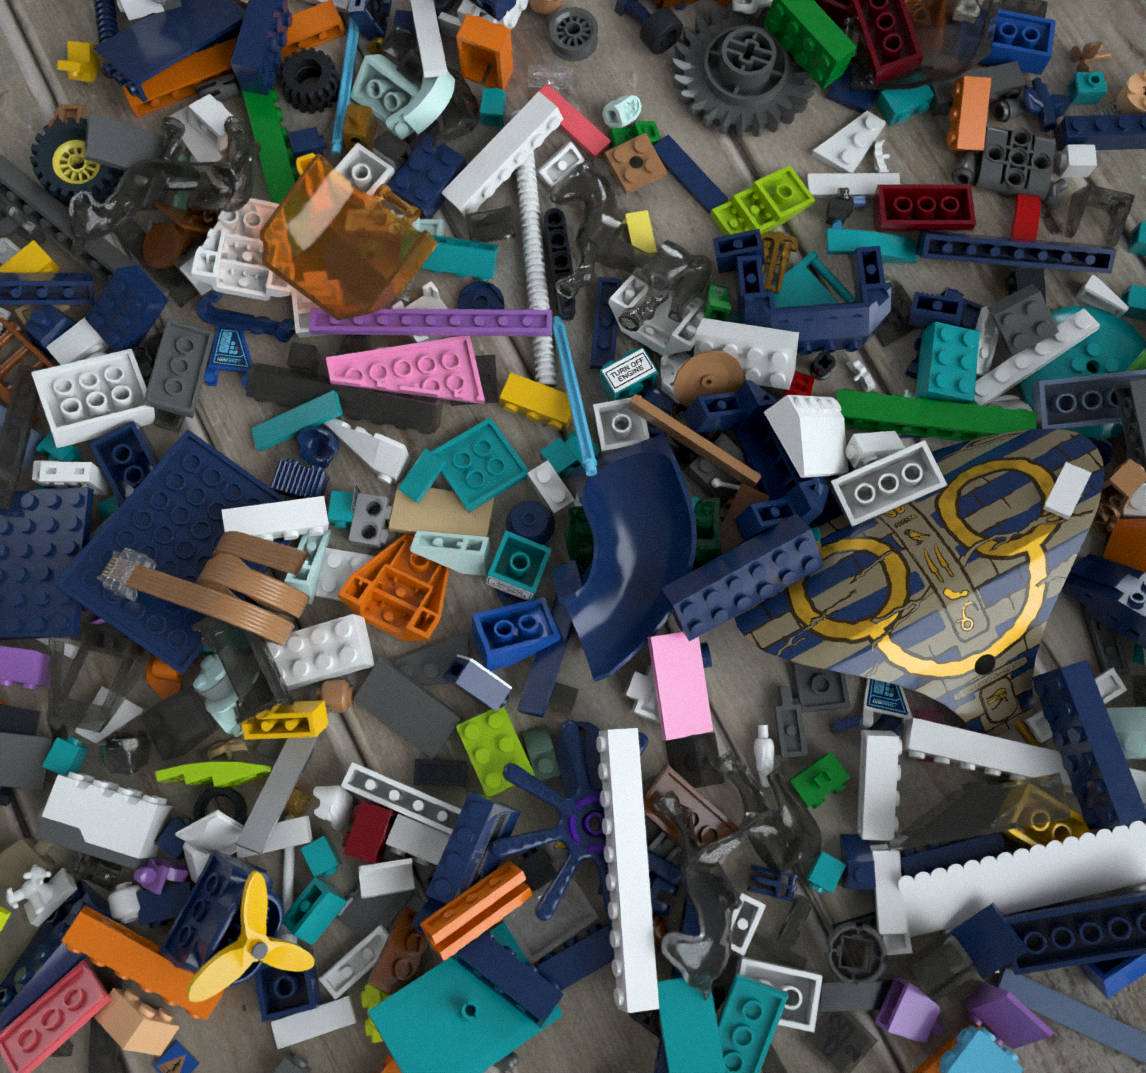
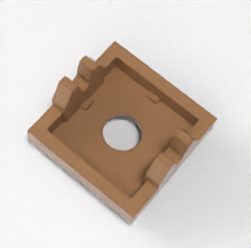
(631, 178)

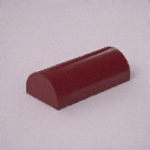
(923, 207)

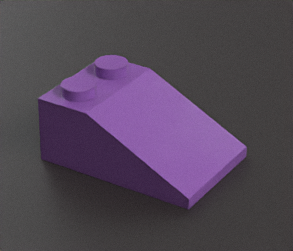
(1005, 1017)

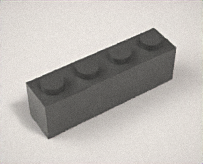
(1005, 84)

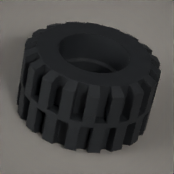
(304, 66)

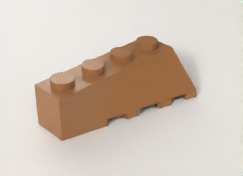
(1115, 494)

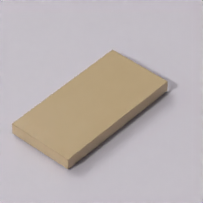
(440, 513)

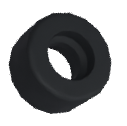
(661, 31)

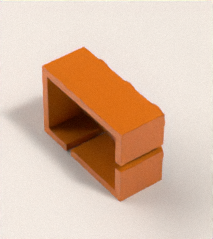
(485, 44)

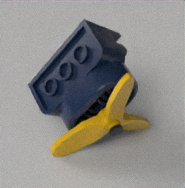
(230, 929)

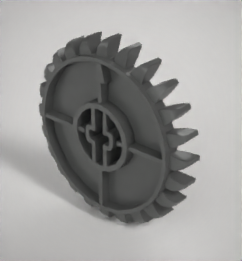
(739, 75)

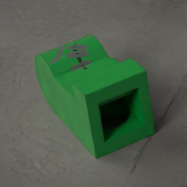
(716, 301)

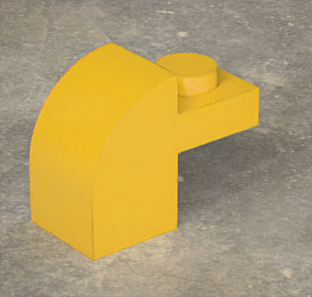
(81, 61)

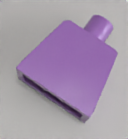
(909, 1012)

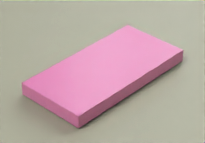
(679, 685)

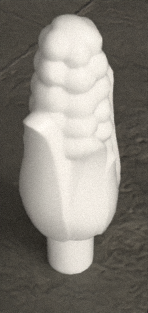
(764, 754)

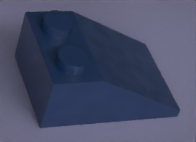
(125, 458)

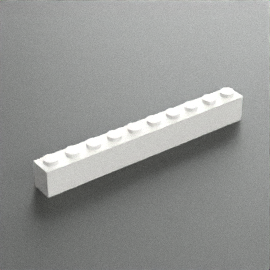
(989, 753)
(628, 871)

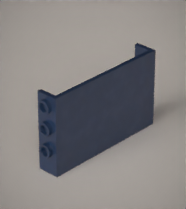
(164, 40)

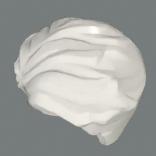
(334, 806)

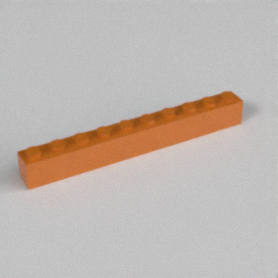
(177, 82)

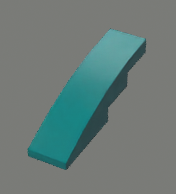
(893, 247)

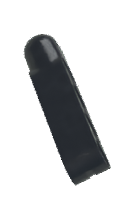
(557, 255)

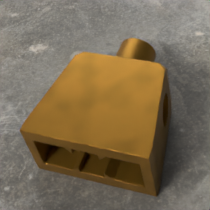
(359, 124)

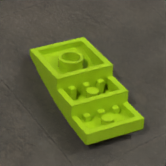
(765, 204)
(220, 773)

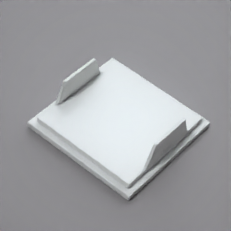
(213, 833)

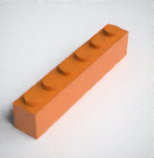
(134, 958)

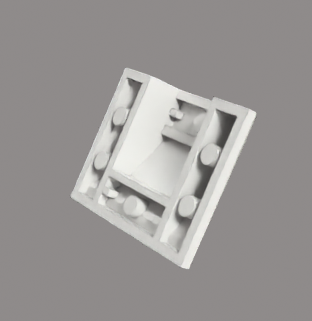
(660, 332)

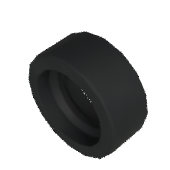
(233, 795)

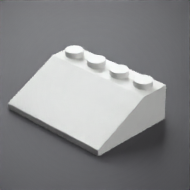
(92, 397)
(811, 434)

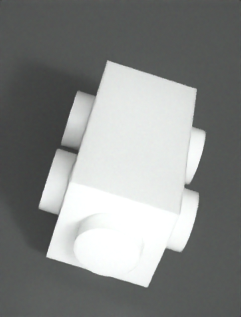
(871, 447)

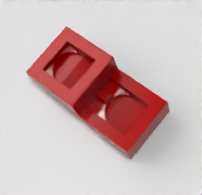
(1026, 217)

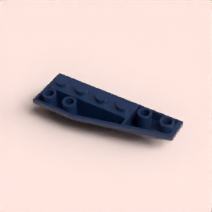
(46, 956)

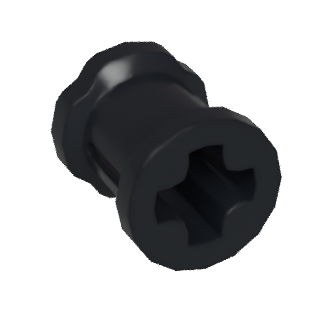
(827, 362)

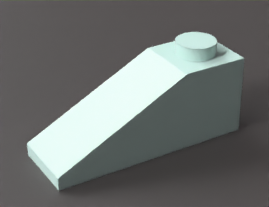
(458, 552)
(309, 574)

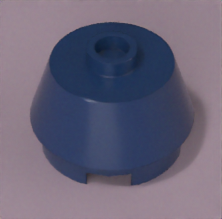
(531, 521)

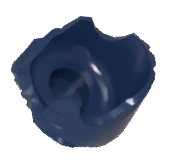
(318, 446)

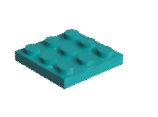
(480, 465)

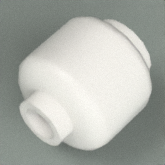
(124, 903)

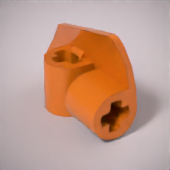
(163, 678)

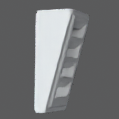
(1099, 296)

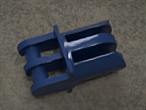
(775, 883)

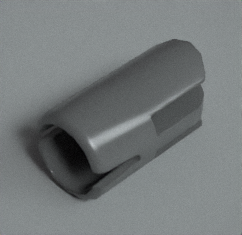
(220, 88)

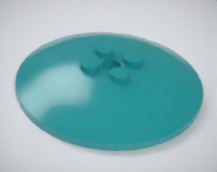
(1107, 349)

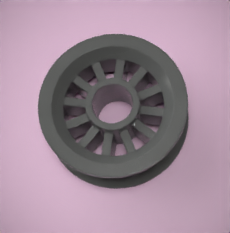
(569, 22)

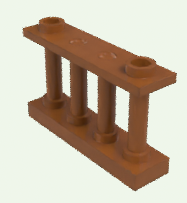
(13, 330)

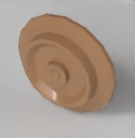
(707, 375)

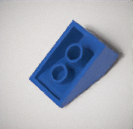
(513, 632)

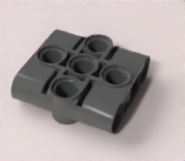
(1028, 154)

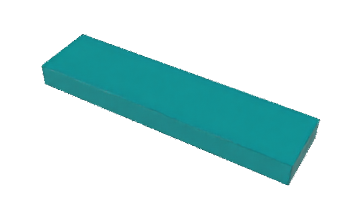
(293, 421)

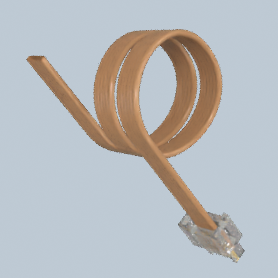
(135, 571)

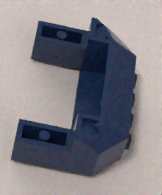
(825, 325)
(779, 479)

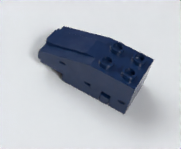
(1112, 595)

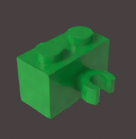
(819, 780)

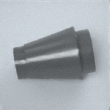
(1008, 109)
(965, 169)

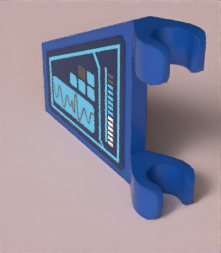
(228, 354)

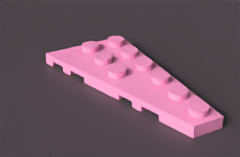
(427, 368)

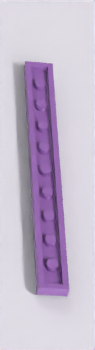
(437, 322)

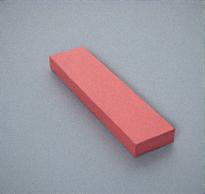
(576, 125)

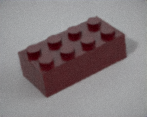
(887, 37)

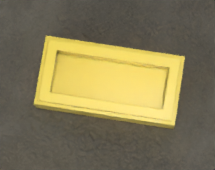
(640, 231)

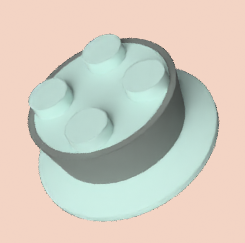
(215, 686)

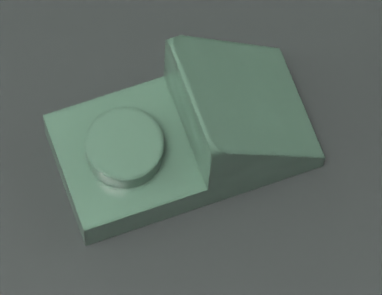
(541, 753)

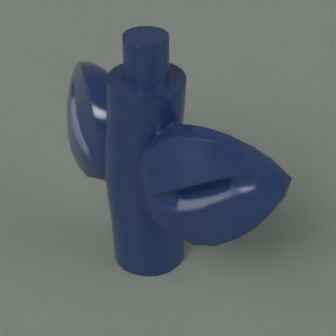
(1046, 106)

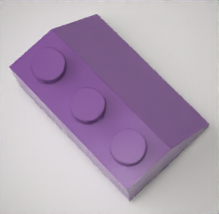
(23, 667)

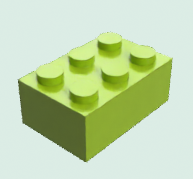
(491, 746)

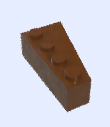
(730, 533)

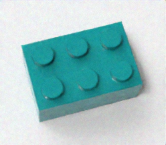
(947, 363)

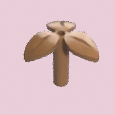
(1090, 53)

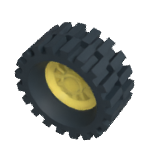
(55, 169)

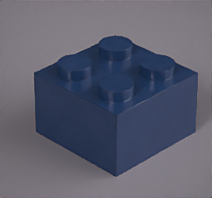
(286, 991)

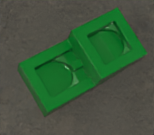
(621, 135)

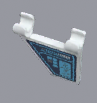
(886, 700)

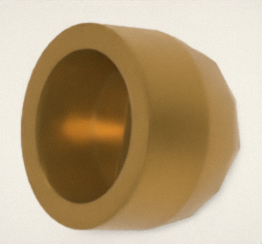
(373, 46)

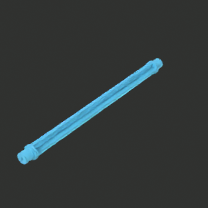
(337, 142)
(574, 397)

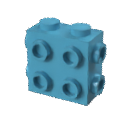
(978, 1054)

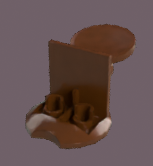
(169, 240)

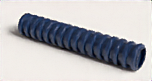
(106, 21)

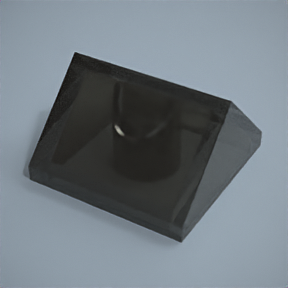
(692, 758)

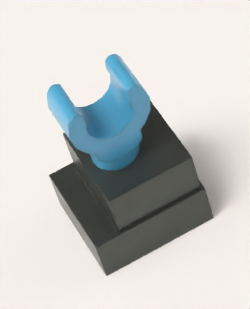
(837, 212)

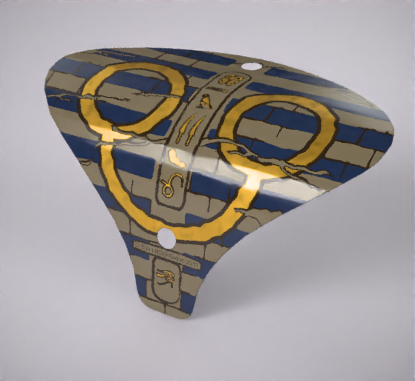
(944, 579)

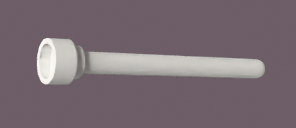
(287, 894)

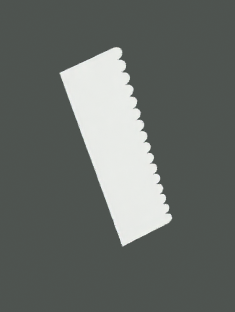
(1026, 878)

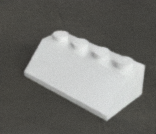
(887, 483)

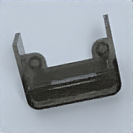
(249, 668)

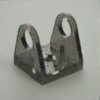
(1101, 198)

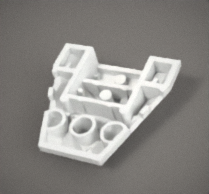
(234, 253)

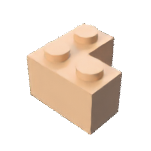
(136, 1024)

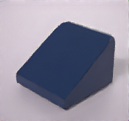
(888, 723)

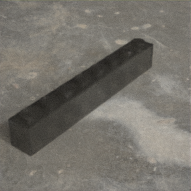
(380, 407)

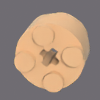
(1133, 95)

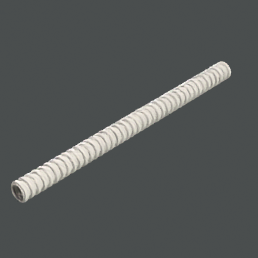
(535, 265)

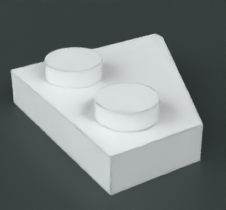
(124, 715)

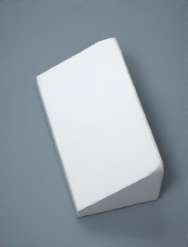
(559, 165)

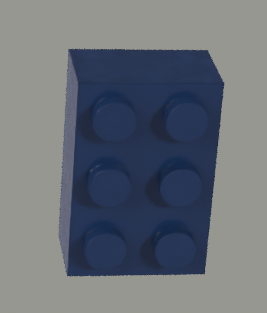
(427, 175)
(126, 308)

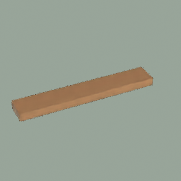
(694, 441)

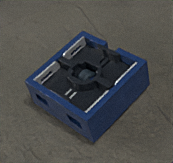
(370, 16)

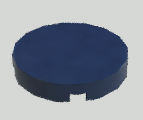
(481, 296)

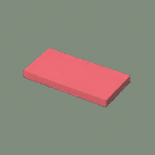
(52, 1019)

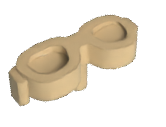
(218, 748)

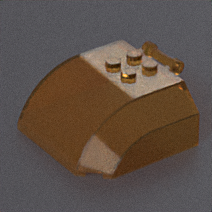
(343, 243)

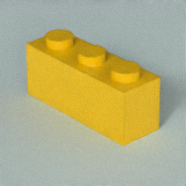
(536, 402)
(296, 721)

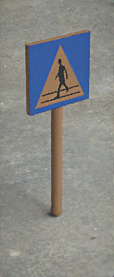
(176, 1060)

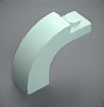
(424, 108)

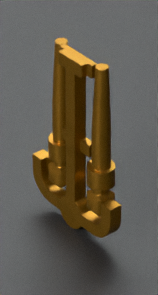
(778, 238)

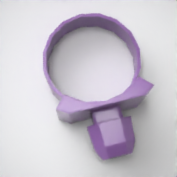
(158, 871)

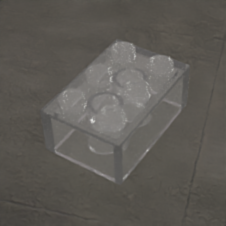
(540, 937)

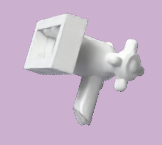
(42, 896)

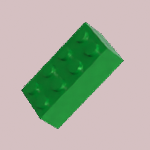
(810, 38)

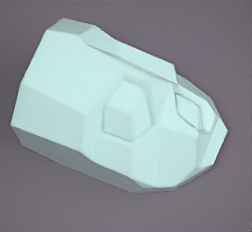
(621, 111)

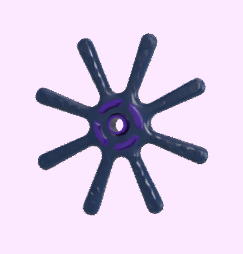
(572, 826)

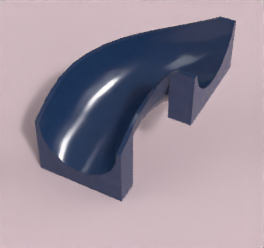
(641, 544)

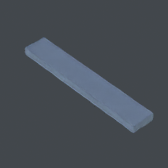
(1075, 1015)

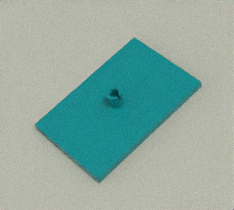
(453, 1020)

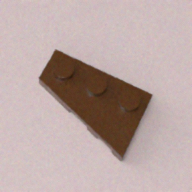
(400, 956)

